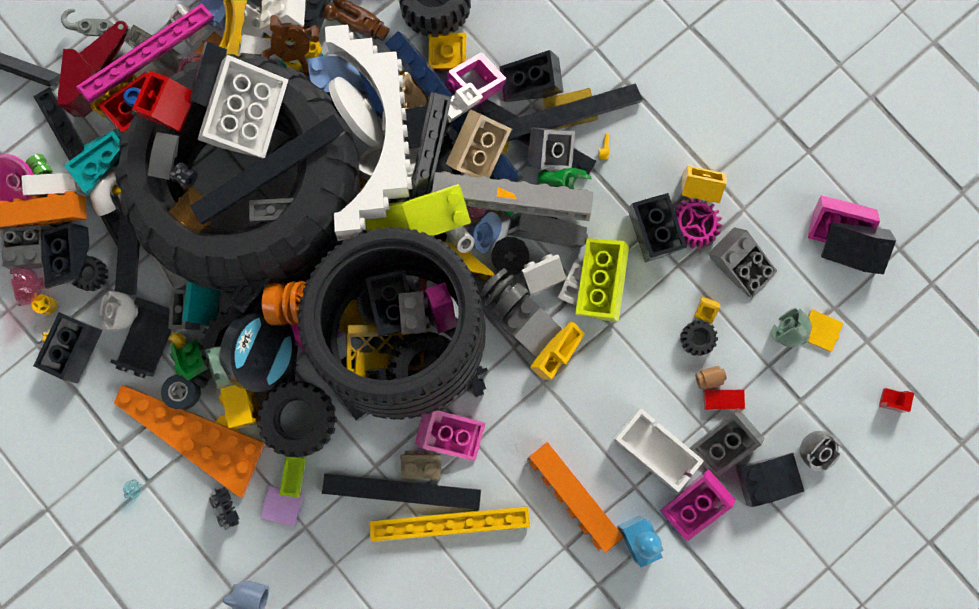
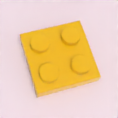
(447, 51)

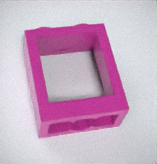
(484, 69)

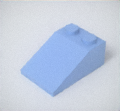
(326, 68)

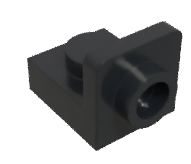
(478, 384)

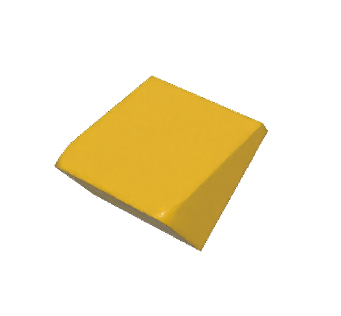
(707, 309)

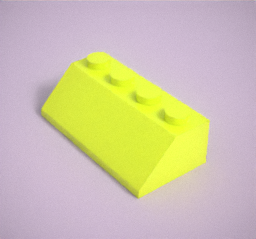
(602, 279)

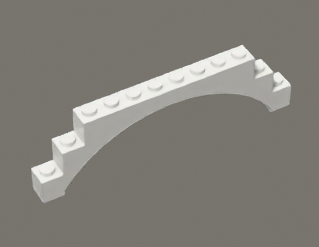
(390, 174)

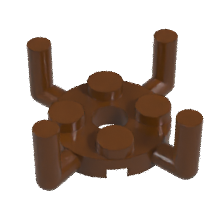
(293, 52)

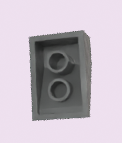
(530, 326)
(727, 443)

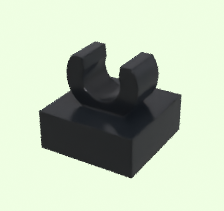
(377, 374)

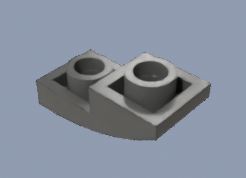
(163, 155)

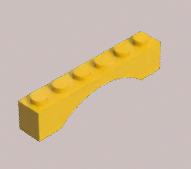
(233, 25)

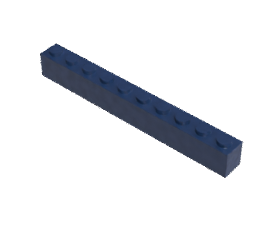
(431, 82)

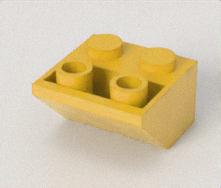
(703, 184)

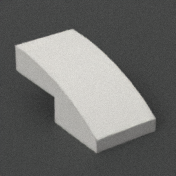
(463, 100)
(571, 286)

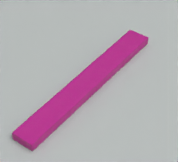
(145, 53)

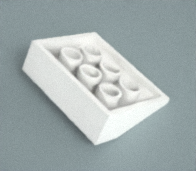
(243, 108)

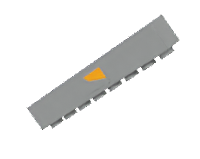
(519, 196)

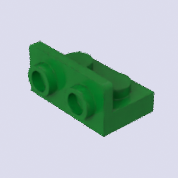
(188, 359)

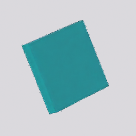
(200, 304)

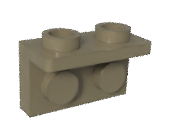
(420, 465)

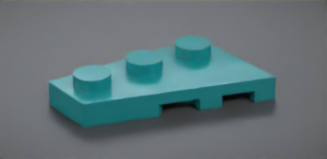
(94, 162)

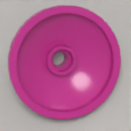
(10, 169)

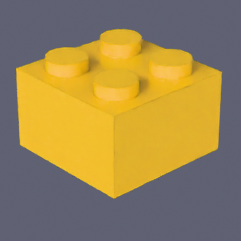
(239, 406)

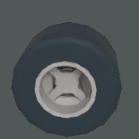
(173, 391)

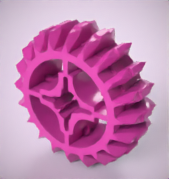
(699, 229)

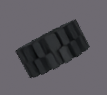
(98, 277)
(710, 335)

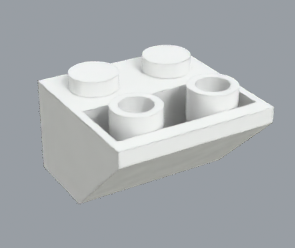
(543, 275)

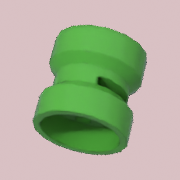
(38, 165)

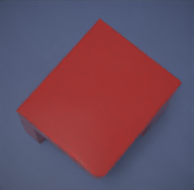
(896, 400)

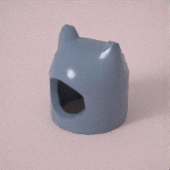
(248, 596)

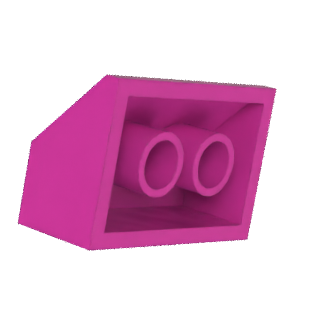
(839, 211)

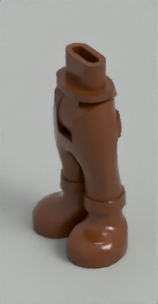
(365, 22)

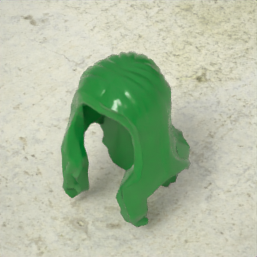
(563, 177)

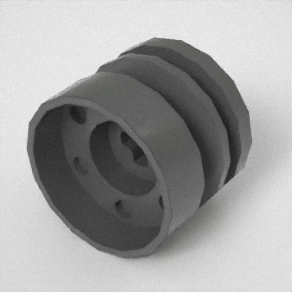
(502, 293)

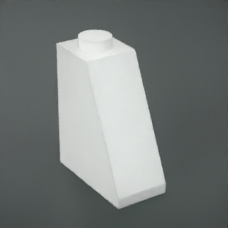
(49, 184)

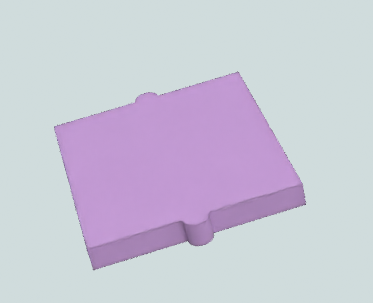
(281, 508)

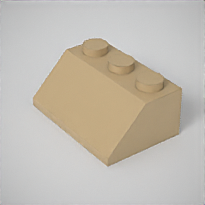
(478, 145)

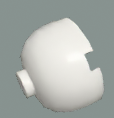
(117, 310)

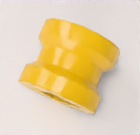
(40, 303)

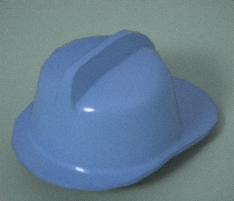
(485, 231)

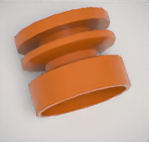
(282, 302)

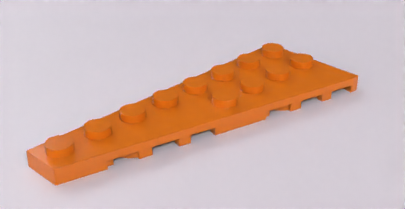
(214, 448)

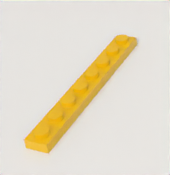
(449, 523)

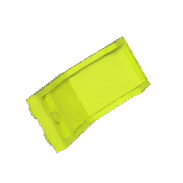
(427, 214)

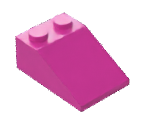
(450, 434)
(698, 505)

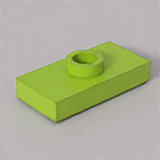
(292, 476)

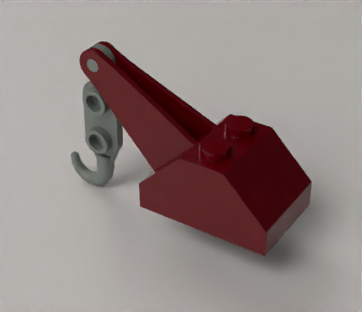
(80, 66)

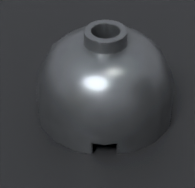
(820, 450)

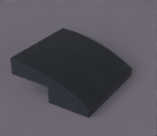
(415, 123)

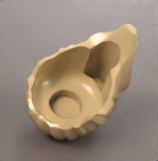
(413, 95)

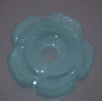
(132, 489)

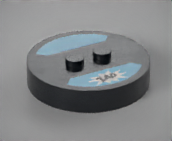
(257, 353)

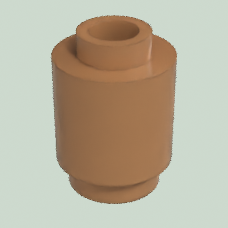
(710, 377)

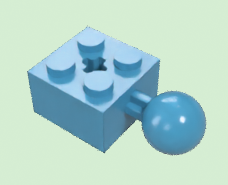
(641, 541)

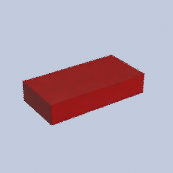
(724, 399)

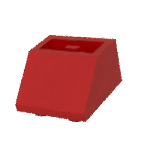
(163, 101)

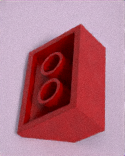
(116, 108)

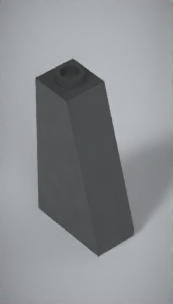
(547, 230)

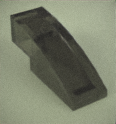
(168, 60)

